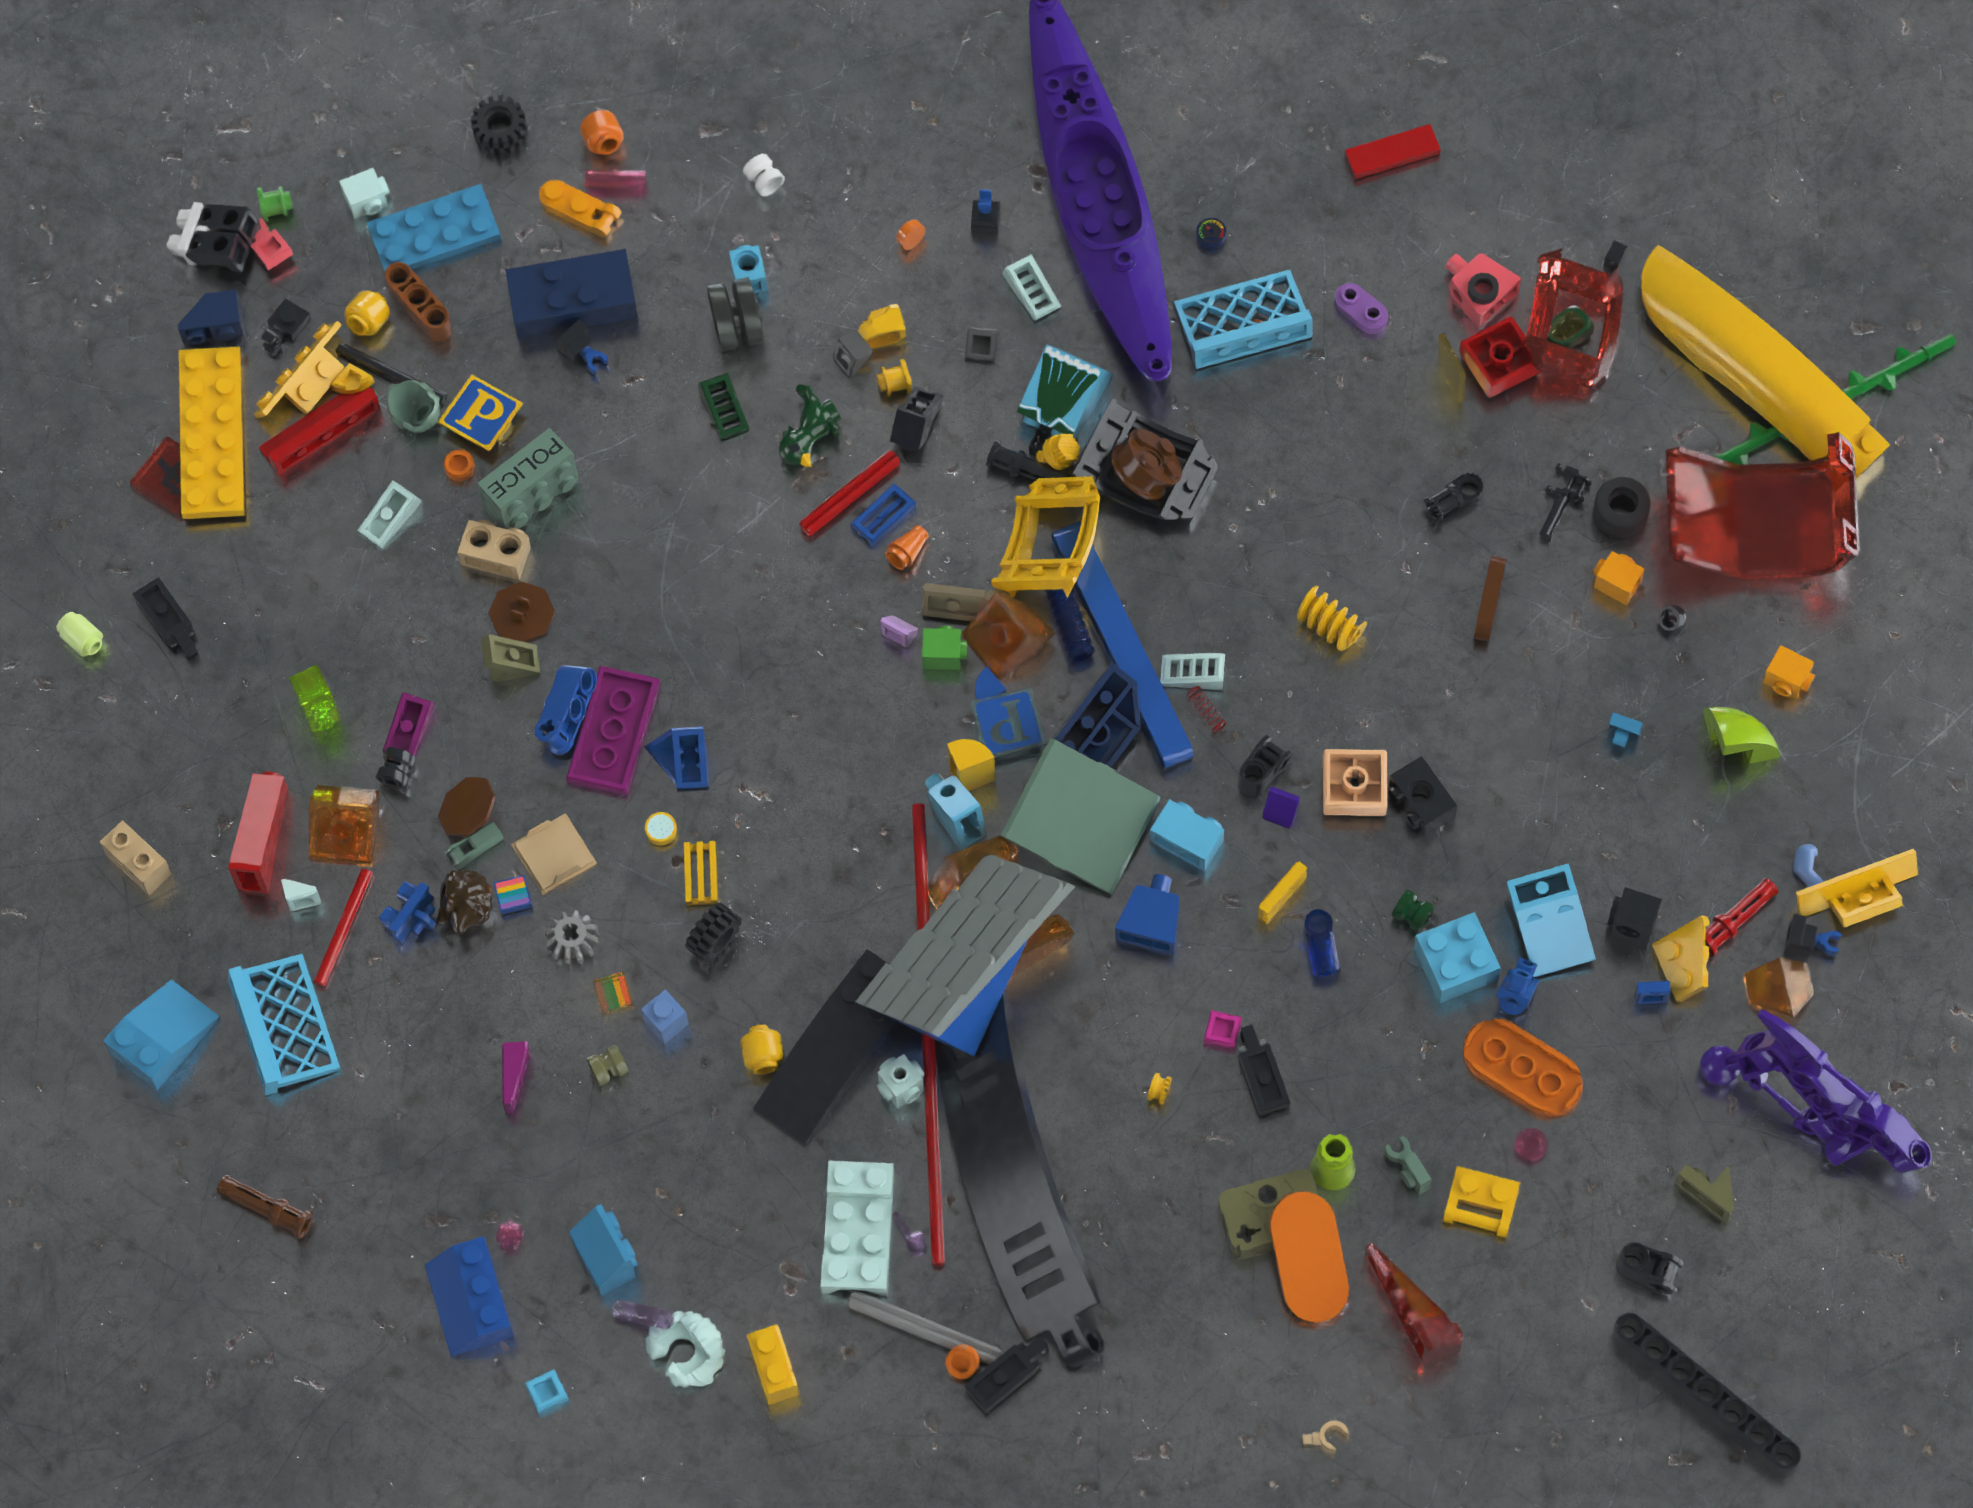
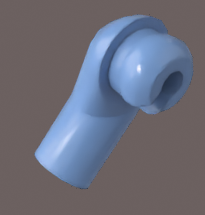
(1803, 865)

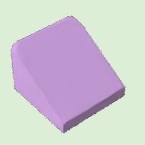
(898, 630)

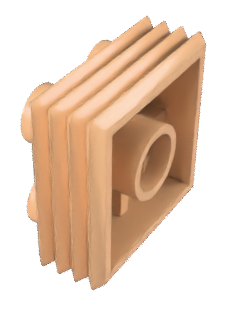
(1371, 772)

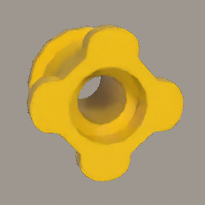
(894, 379)

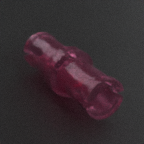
(615, 179)

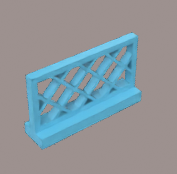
(1250, 336)
(256, 1032)

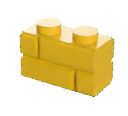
(772, 1364)

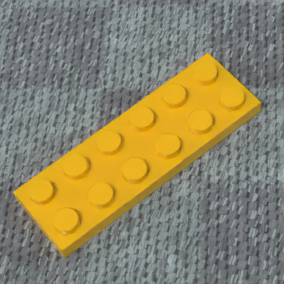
(211, 433)

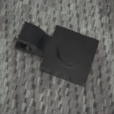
(285, 322)

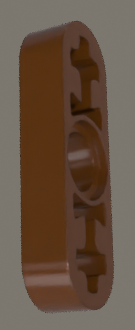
(1490, 598)

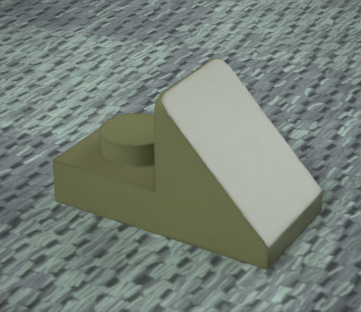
(509, 658)
(1715, 1196)

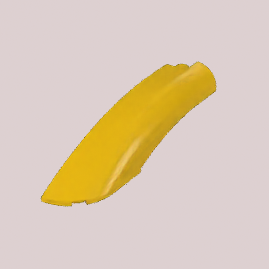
(1753, 360)

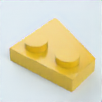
(1685, 958)

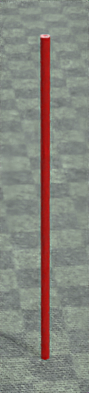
(929, 1053)

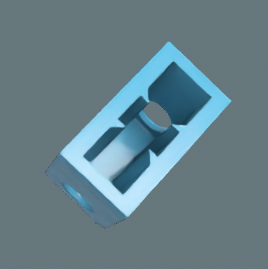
(956, 810)

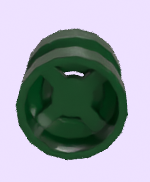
(1414, 911)

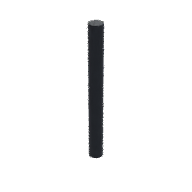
(381, 367)

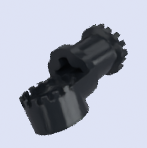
(1453, 496)

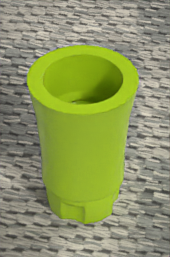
(1333, 1163)

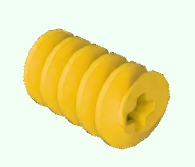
(1329, 621)

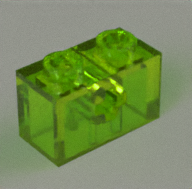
(315, 699)

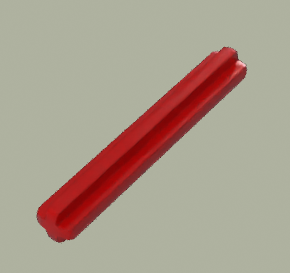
(849, 493)

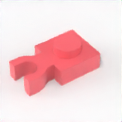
(270, 246)

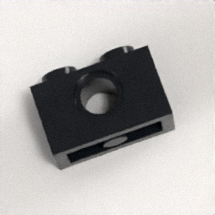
(1420, 779)
(1633, 917)

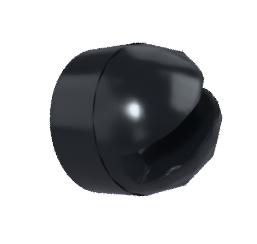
(1670, 622)

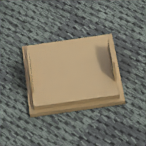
(553, 853)

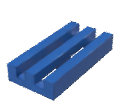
(865, 533)

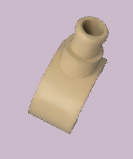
(1318, 1438)

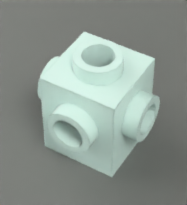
(900, 1090)

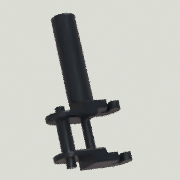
(1562, 497)

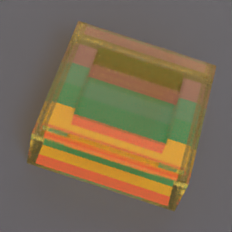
(612, 991)

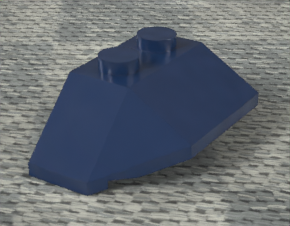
(1104, 718)

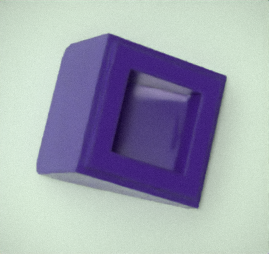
(1281, 807)

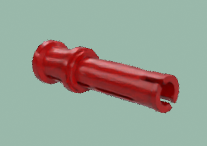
(1723, 924)

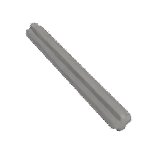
(919, 1326)

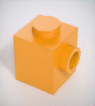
(1618, 577)
(1789, 673)

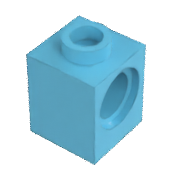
(749, 256)

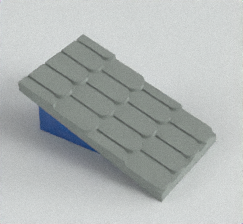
(964, 956)

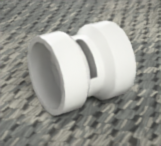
(764, 176)

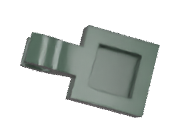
(1413, 1171)

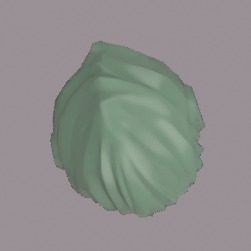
(413, 406)

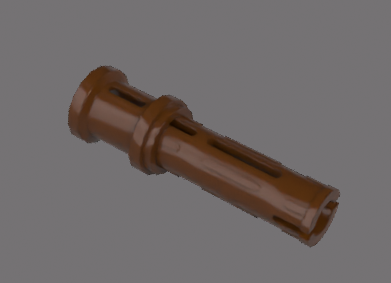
(278, 1211)

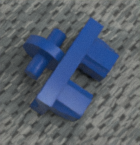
(413, 916)
(1518, 987)

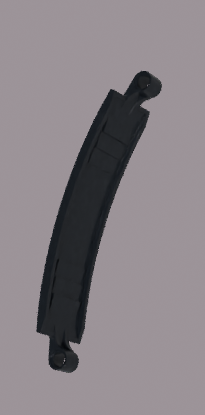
(1015, 1190)

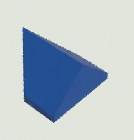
(682, 756)

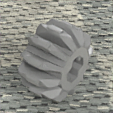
(570, 926)

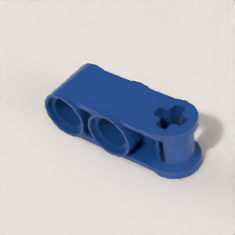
(565, 707)

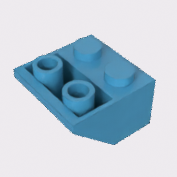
(602, 1251)

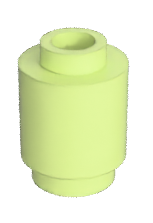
(80, 634)

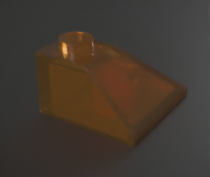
(1007, 634)

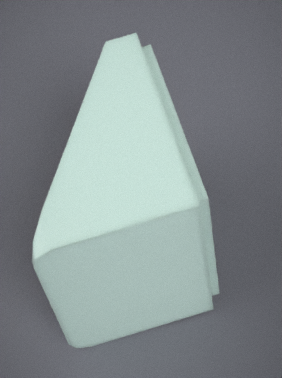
(300, 895)

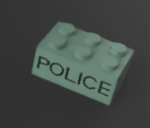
(528, 481)

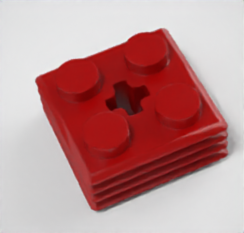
(1492, 373)

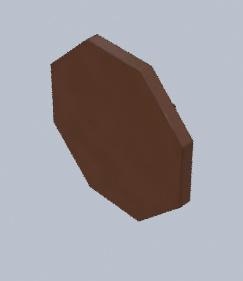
(521, 612)
(467, 806)

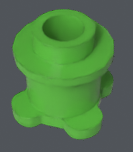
(274, 202)

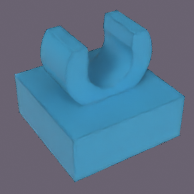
(1624, 728)

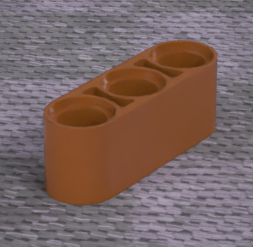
(414, 289)

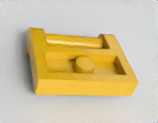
(1484, 1192)

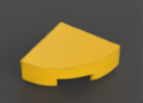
(352, 380)

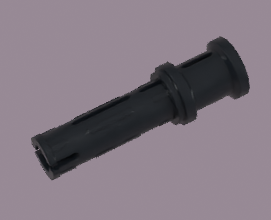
(1019, 464)

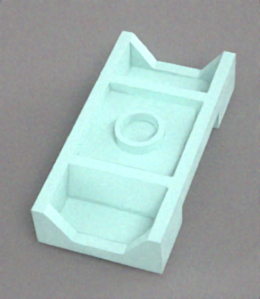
(857, 1227)

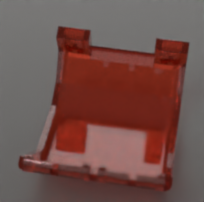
(1763, 517)

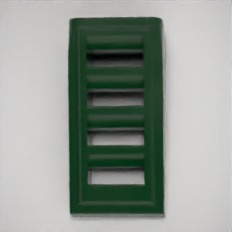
(716, 383)

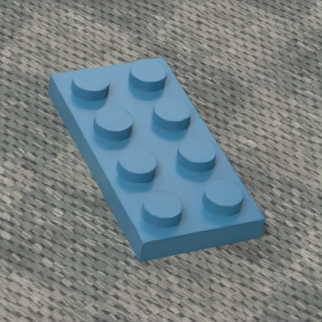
(435, 229)

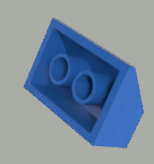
(468, 1297)

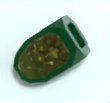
(1570, 327)

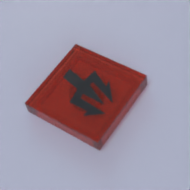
(161, 476)

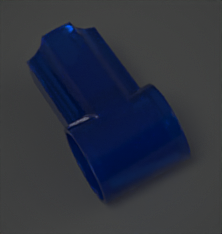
(1321, 945)

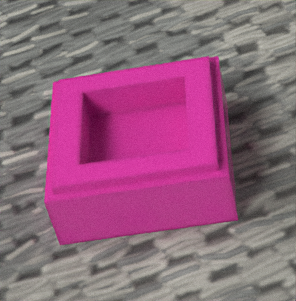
(1222, 1030)

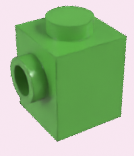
(943, 648)

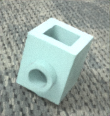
(365, 193)

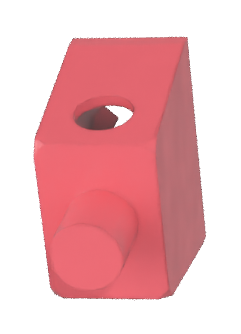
(1508, 286)

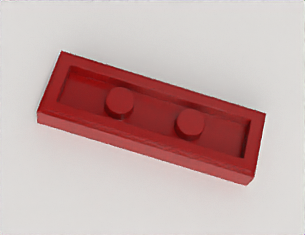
(1392, 151)

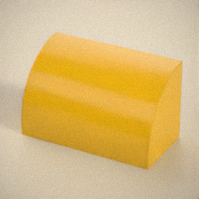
(971, 763)

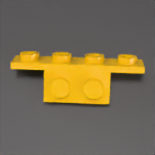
(308, 377)
(1860, 892)

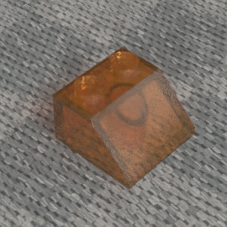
(343, 823)

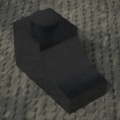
(915, 418)

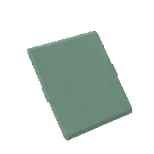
(1080, 816)

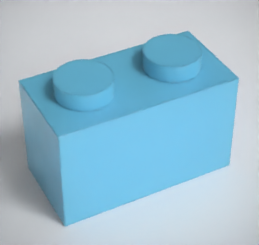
(1187, 834)

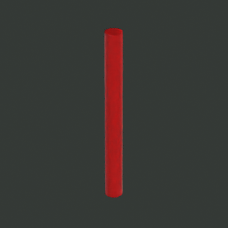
(343, 927)

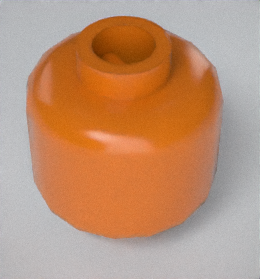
(601, 132)

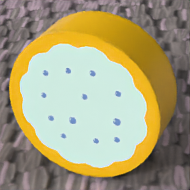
(660, 828)

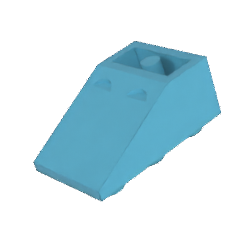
(1551, 919)

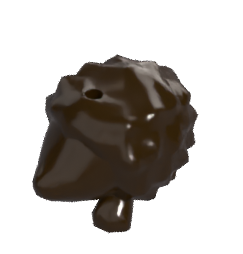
(464, 900)

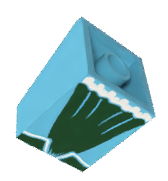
(1063, 392)

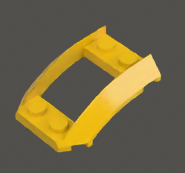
(1017, 568)

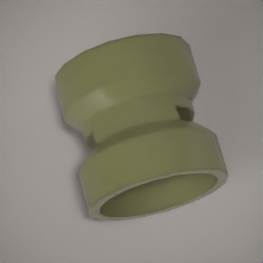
(607, 1065)

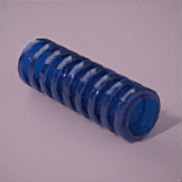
(1070, 624)

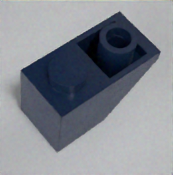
(213, 317)

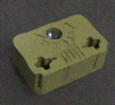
(1245, 1213)

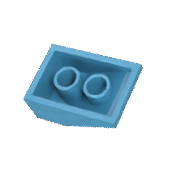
(160, 1033)

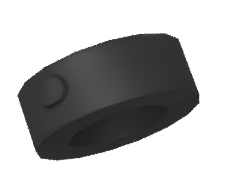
(1483, 298)

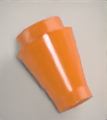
(905, 549)

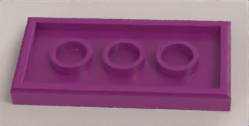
(613, 730)

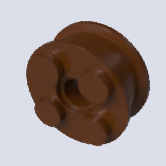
(1147, 464)

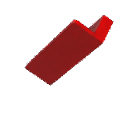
(318, 429)

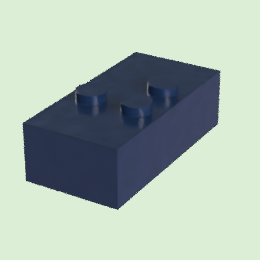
(560, 292)

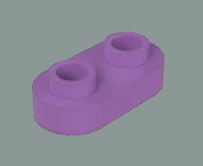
(1358, 308)

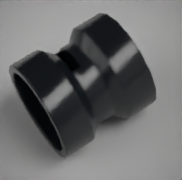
(395, 768)

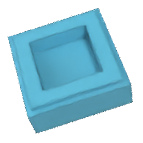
(546, 1391)

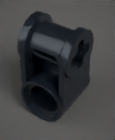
(1266, 763)
(1651, 1267)

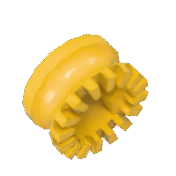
(1158, 1088)

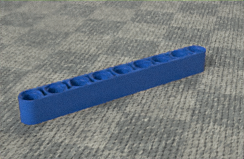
(1126, 651)

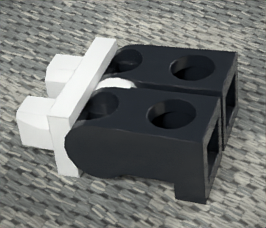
(214, 235)

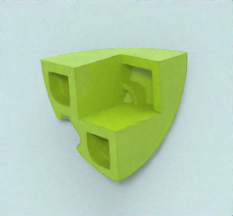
(1740, 733)

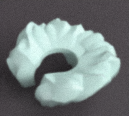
(707, 1344)

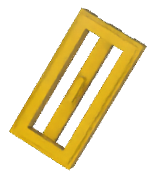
(699, 847)
(1282, 892)

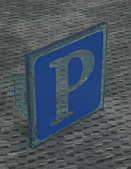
(1008, 722)

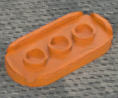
(1523, 1067)
(1309, 1256)

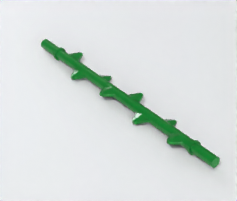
(1856, 386)

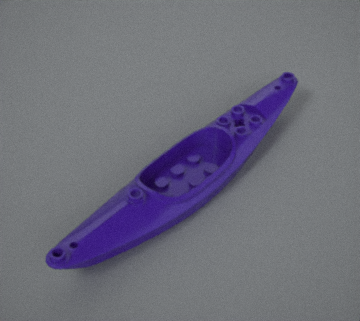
(1099, 190)

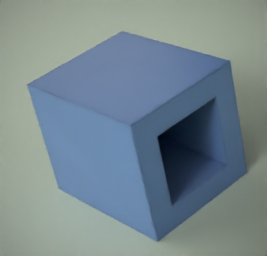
(664, 1016)

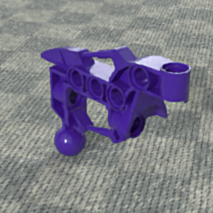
(1838, 1108)

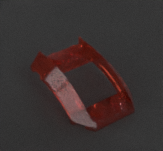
(1586, 282)

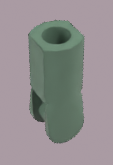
(479, 843)

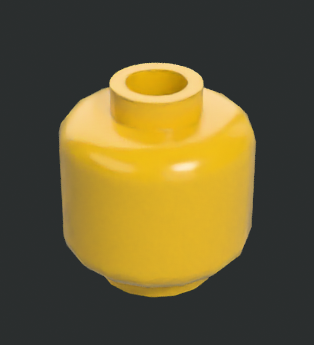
(367, 313)

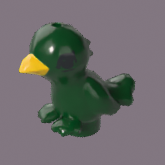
(815, 423)

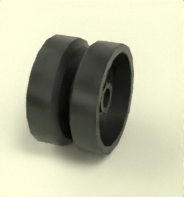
(734, 314)

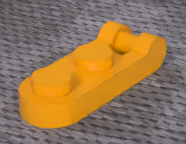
(578, 207)

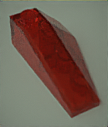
(1422, 1320)

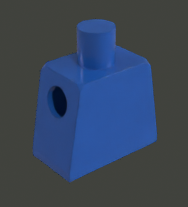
(1150, 916)

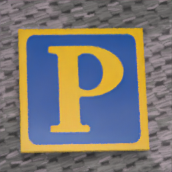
(480, 413)

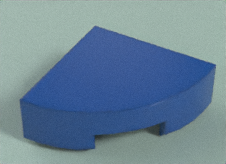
(988, 685)

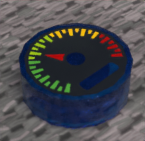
(1211, 233)

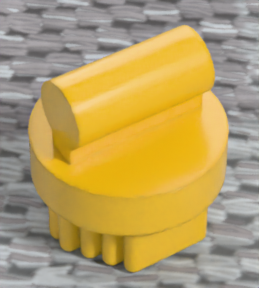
(1059, 451)

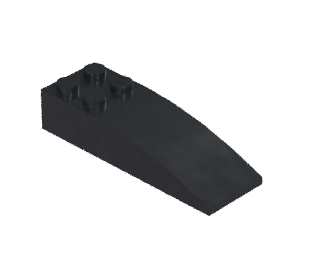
(827, 1056)

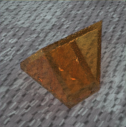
(1780, 986)

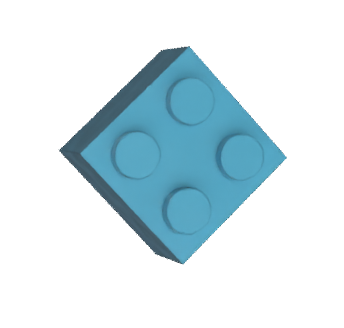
(1457, 957)

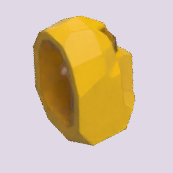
(883, 327)

